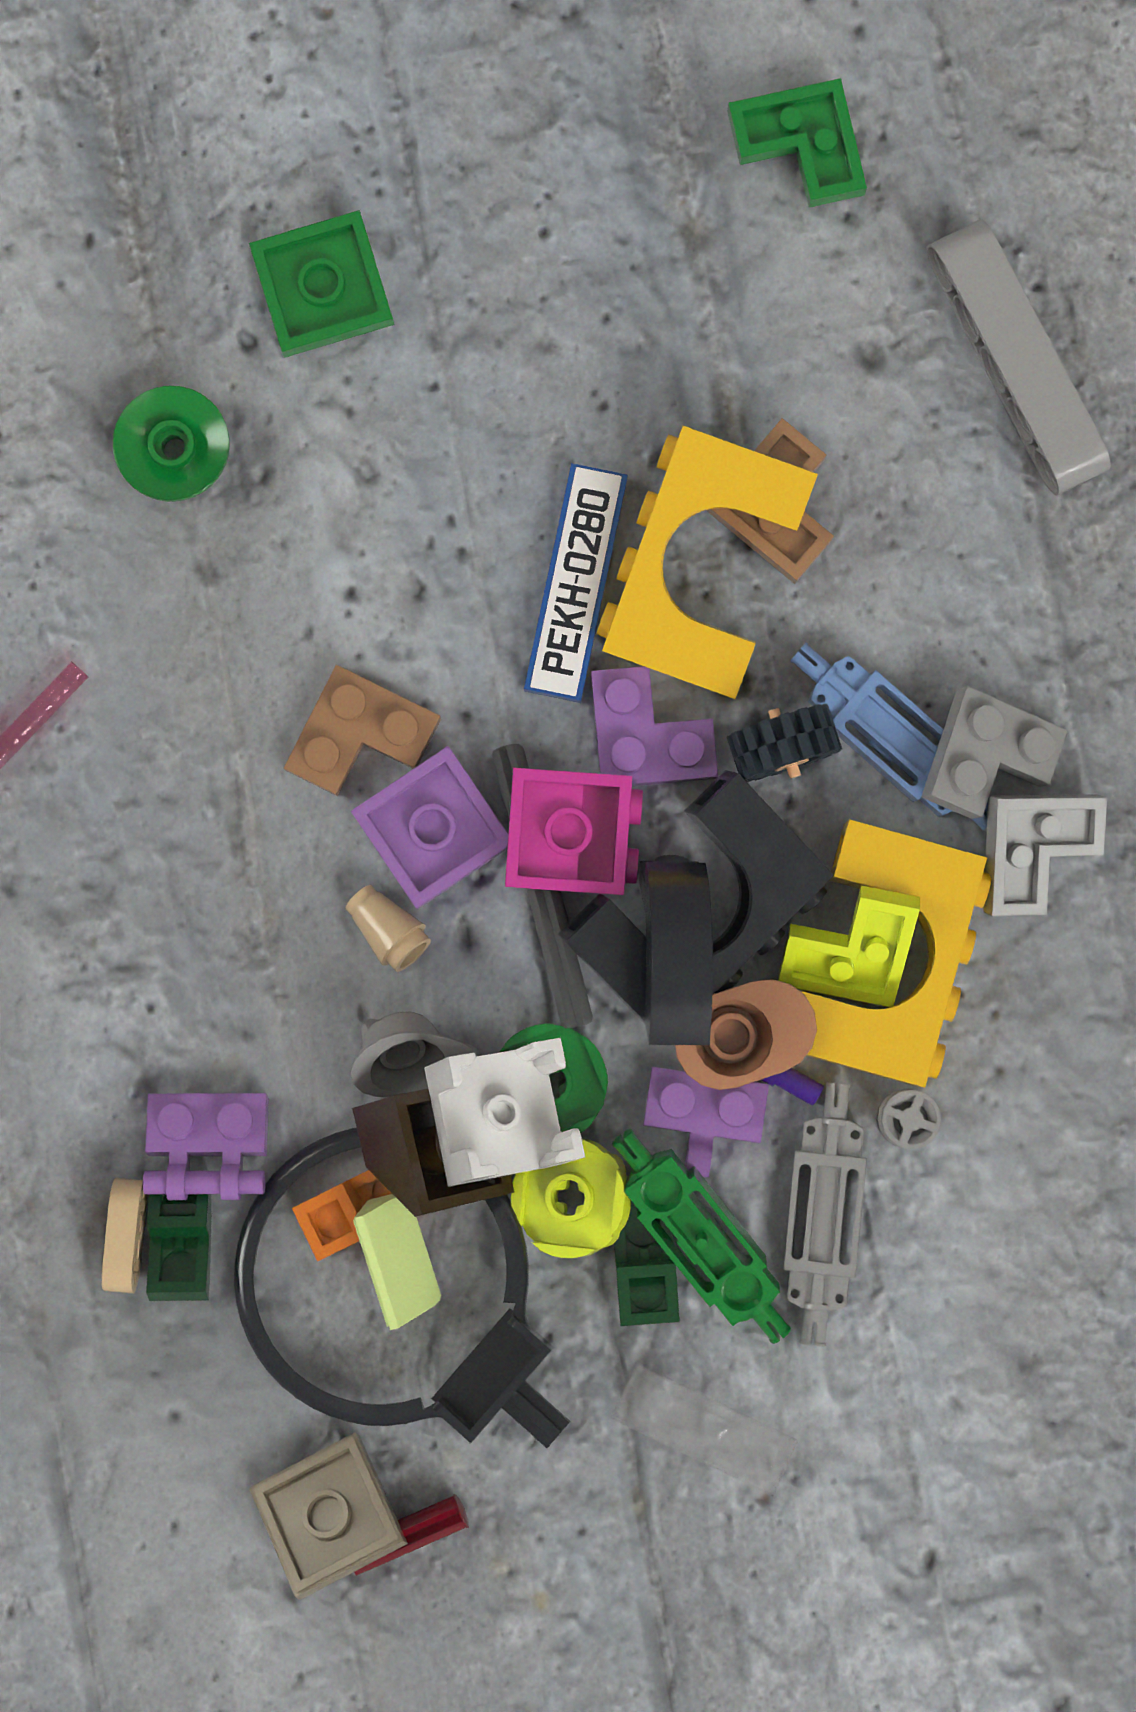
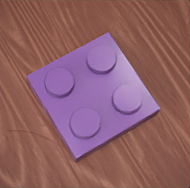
(432, 827)

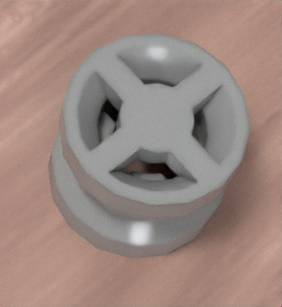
(918, 1122)

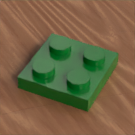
(321, 283)

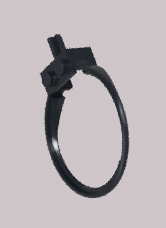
(478, 1389)

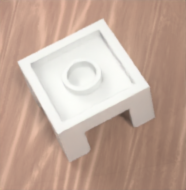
(500, 1113)

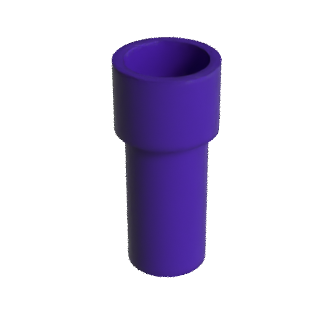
(797, 1085)

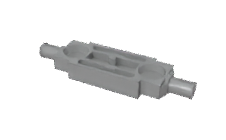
(819, 1277)

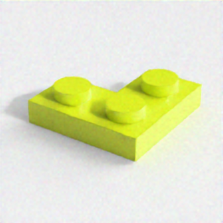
(860, 964)

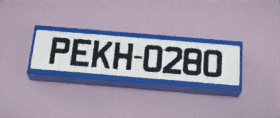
(575, 583)

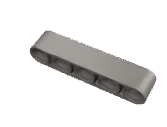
(1018, 357)

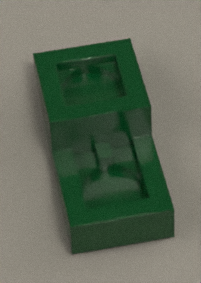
(179, 1248)
(644, 1276)

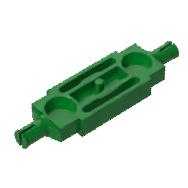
(664, 1190)

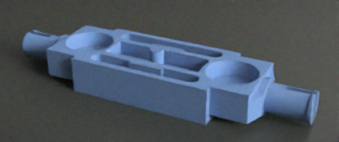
(854, 700)

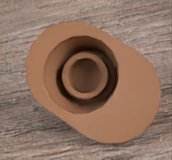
(753, 1035)

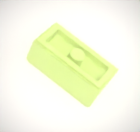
(396, 1260)

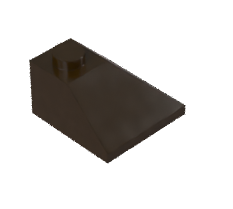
(406, 1156)

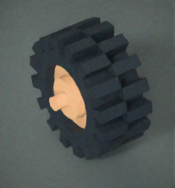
(784, 742)

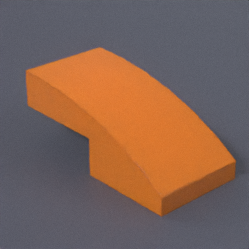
(330, 1215)

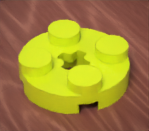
(594, 1224)

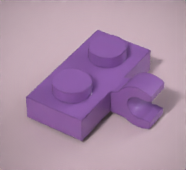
(704, 1112)

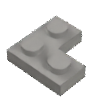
(986, 737)
(1024, 836)

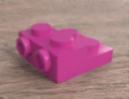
(572, 831)

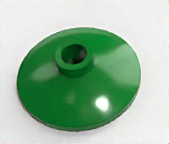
(155, 420)

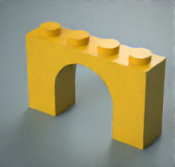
(698, 477)
(950, 882)

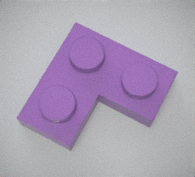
(635, 745)

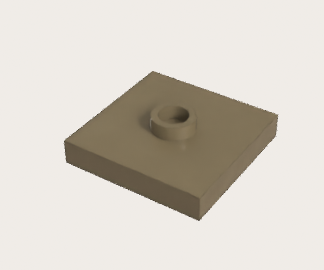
(327, 1516)

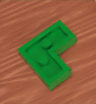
(804, 122)

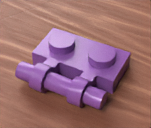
(206, 1126)

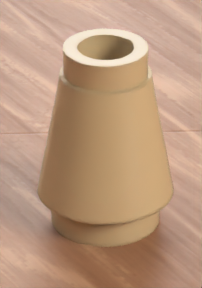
(389, 930)

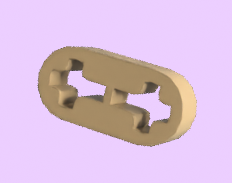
(124, 1236)

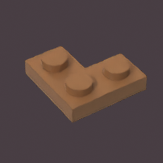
(783, 548)
(354, 715)

